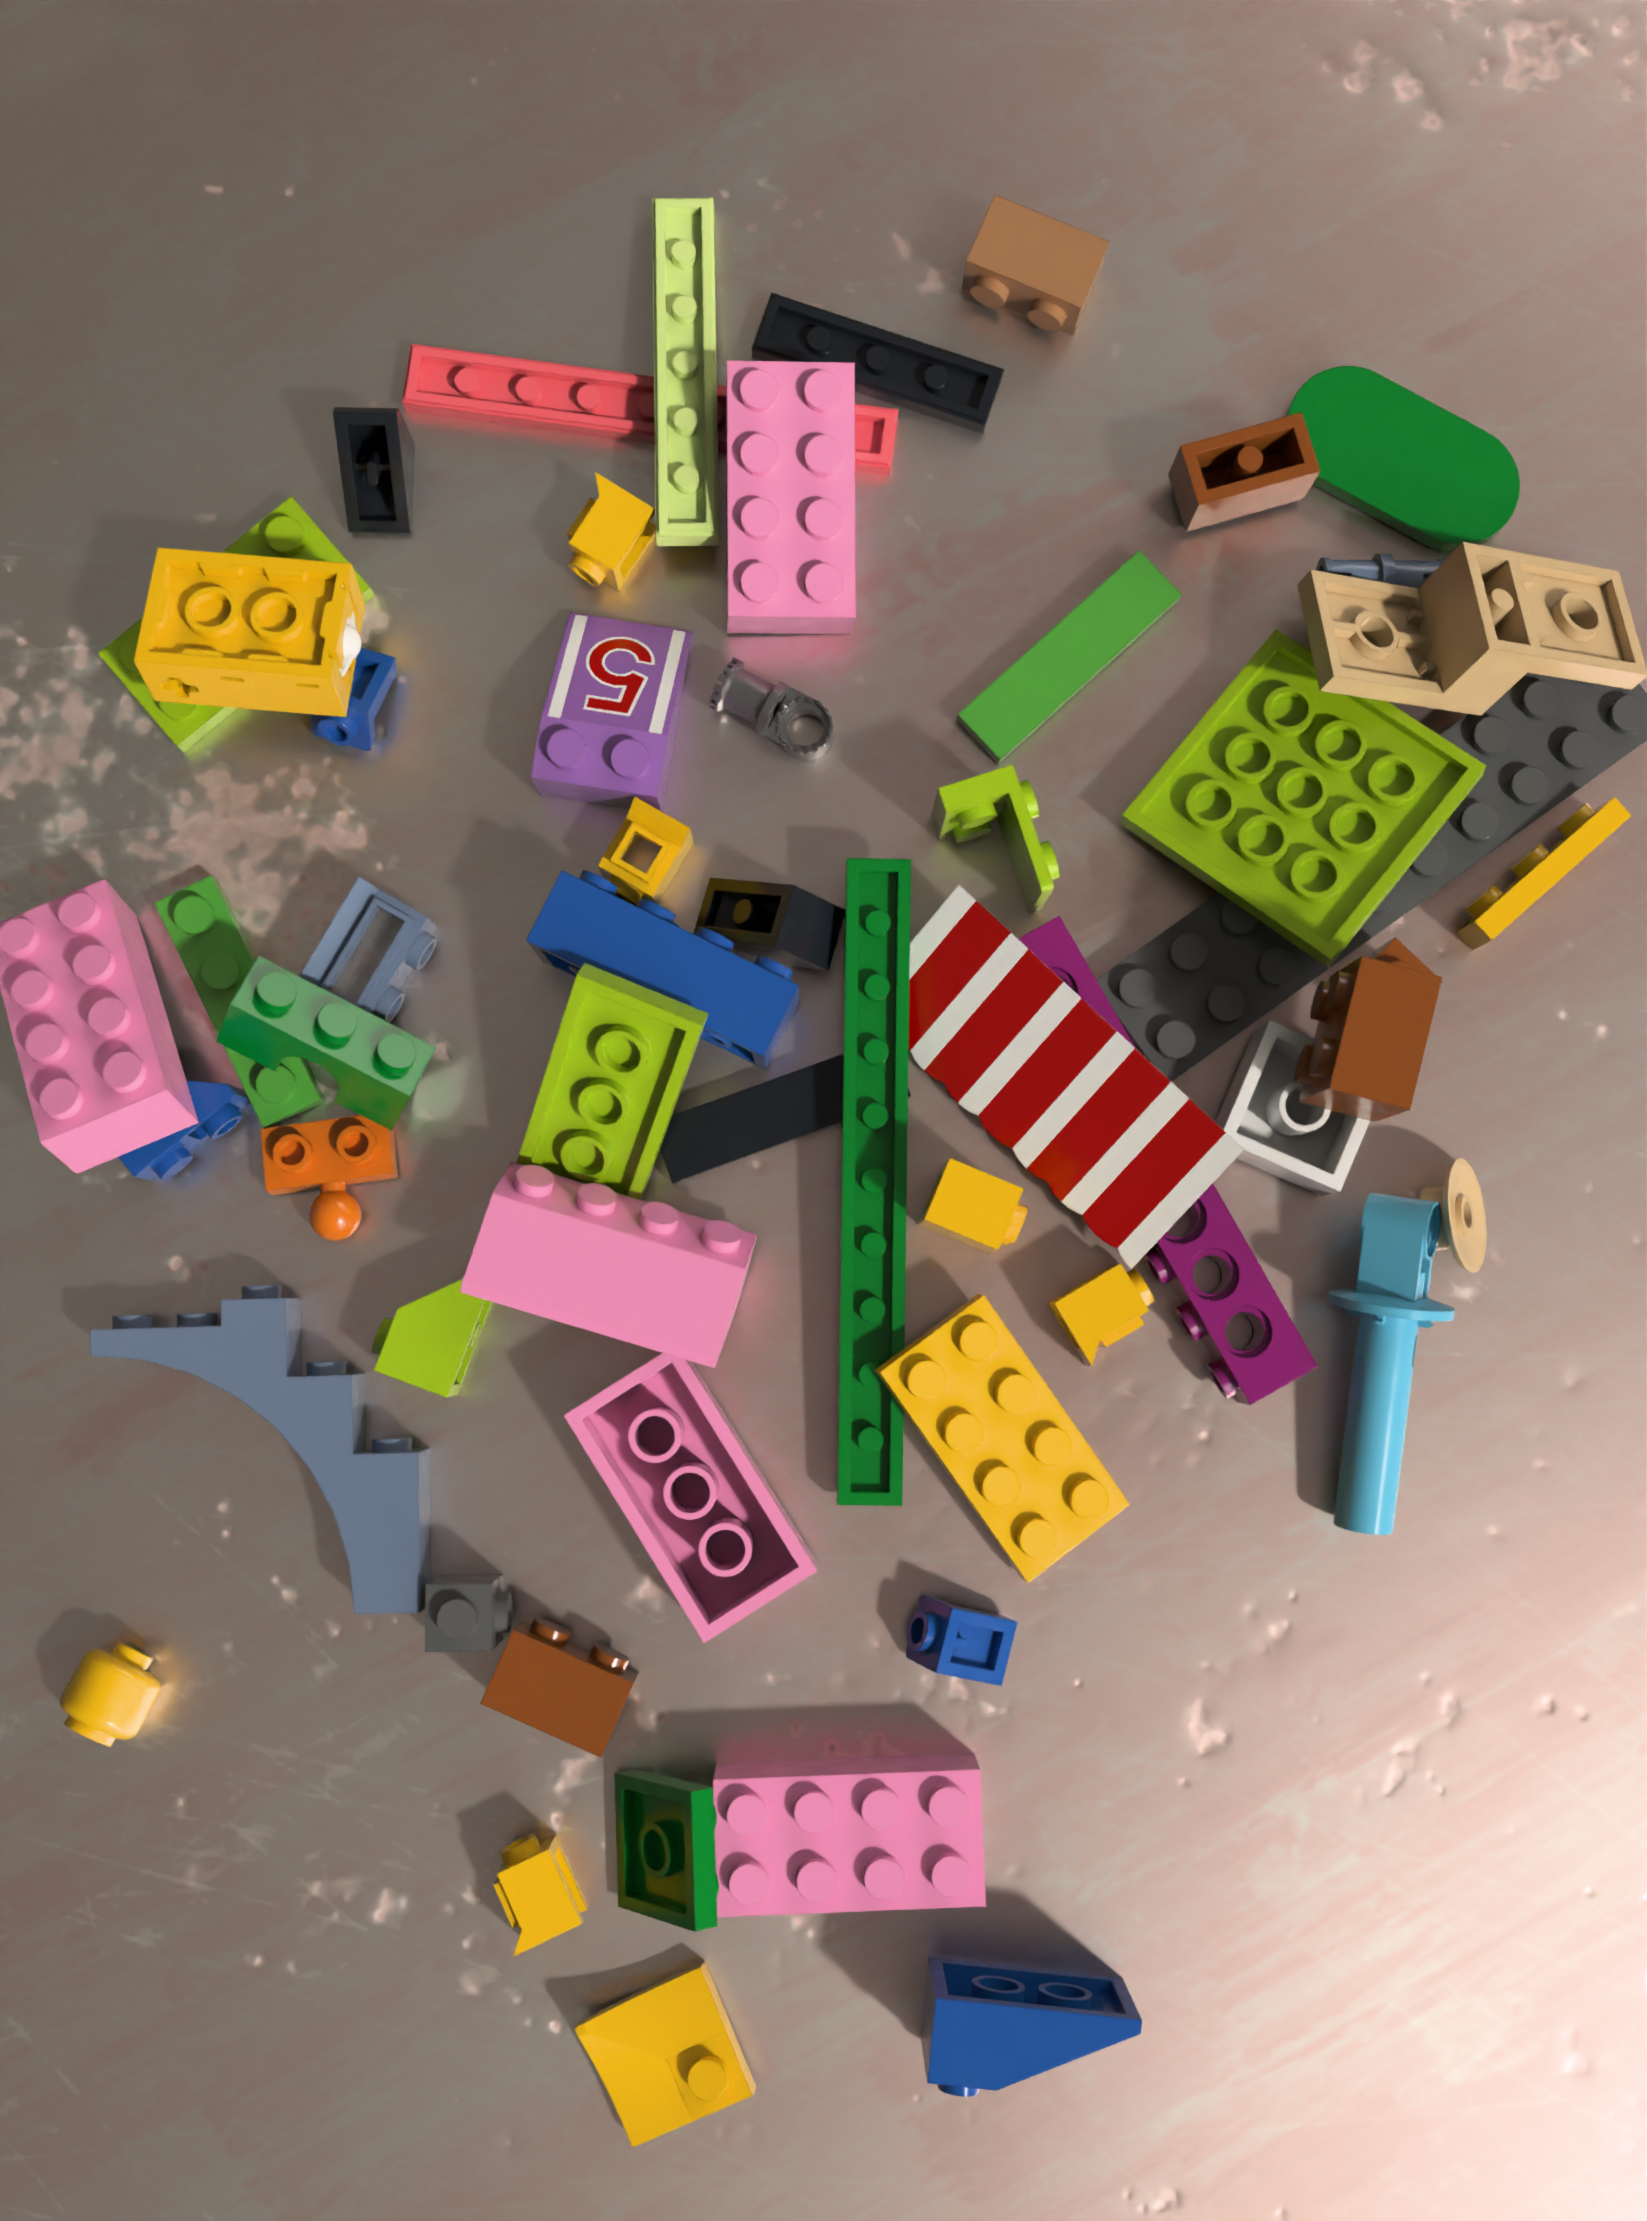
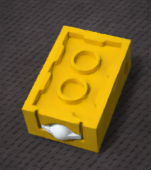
(251, 632)

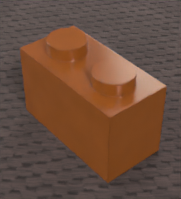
(1243, 471)
(560, 1685)

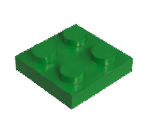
(666, 1849)

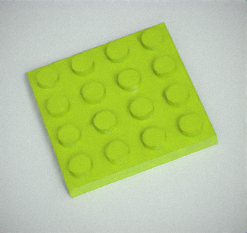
(1302, 799)

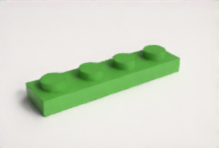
(218, 963)

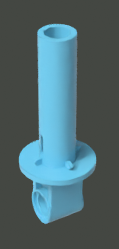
(1391, 1305)

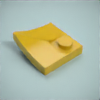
(667, 2054)

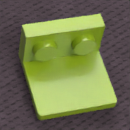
(974, 803)

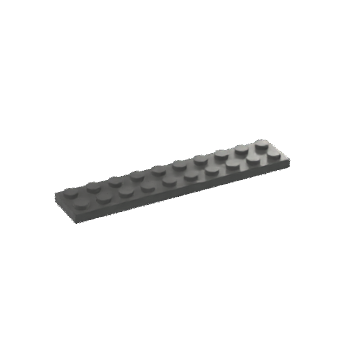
(1229, 969)

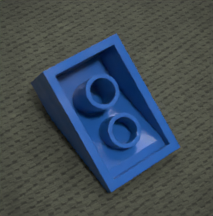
(1010, 2022)

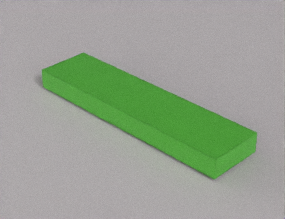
(1068, 657)

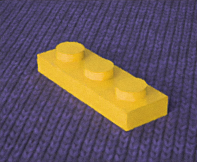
(1540, 871)

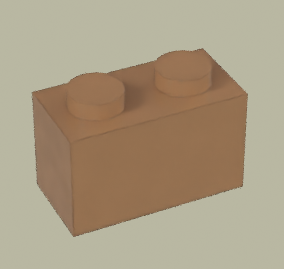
(1033, 265)

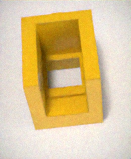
(610, 535)
(661, 830)
(1102, 1309)
(538, 1890)

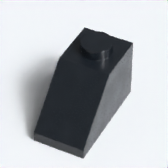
(773, 921)

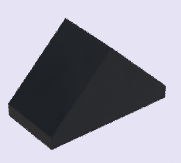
(375, 468)

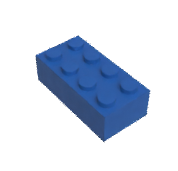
(641, 943)

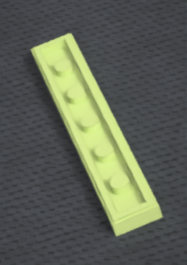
(685, 373)

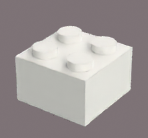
(1278, 1131)

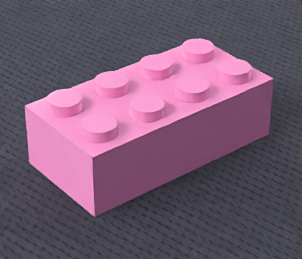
(790, 497)
(91, 1028)
(692, 1493)
(849, 1835)

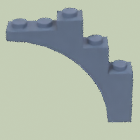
(257, 1356)

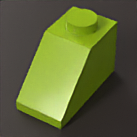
(432, 1340)

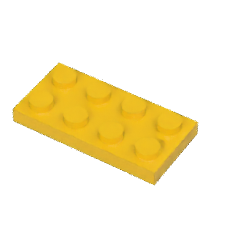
(1002, 1437)

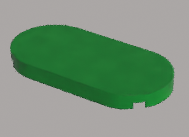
(1406, 458)

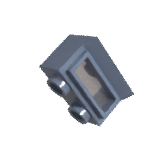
(371, 950)

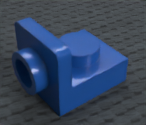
(370, 685)
(960, 1641)

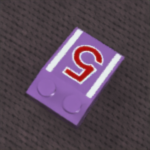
(612, 712)

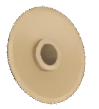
(1462, 1215)

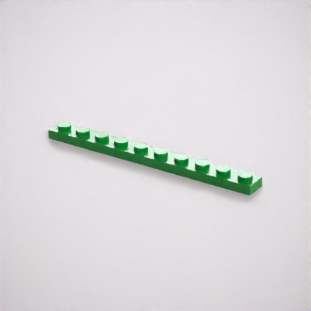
(873, 1178)

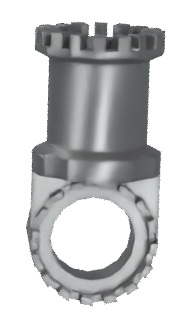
(771, 709)

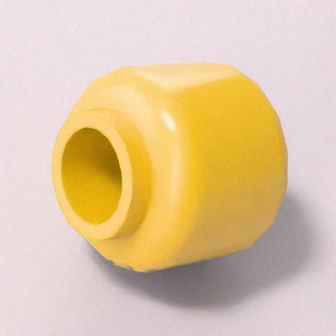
(110, 1694)

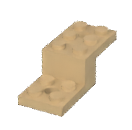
(1470, 630)

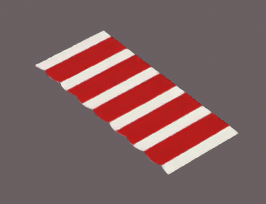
(1057, 1080)

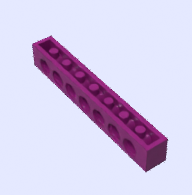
(1277, 1349)

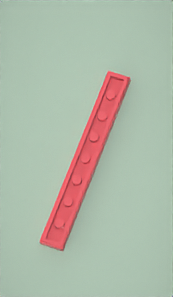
(581, 400)

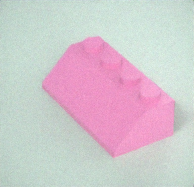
(610, 1263)

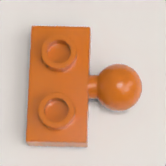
(328, 1158)

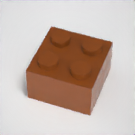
(1368, 1039)

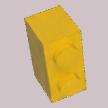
(974, 1207)

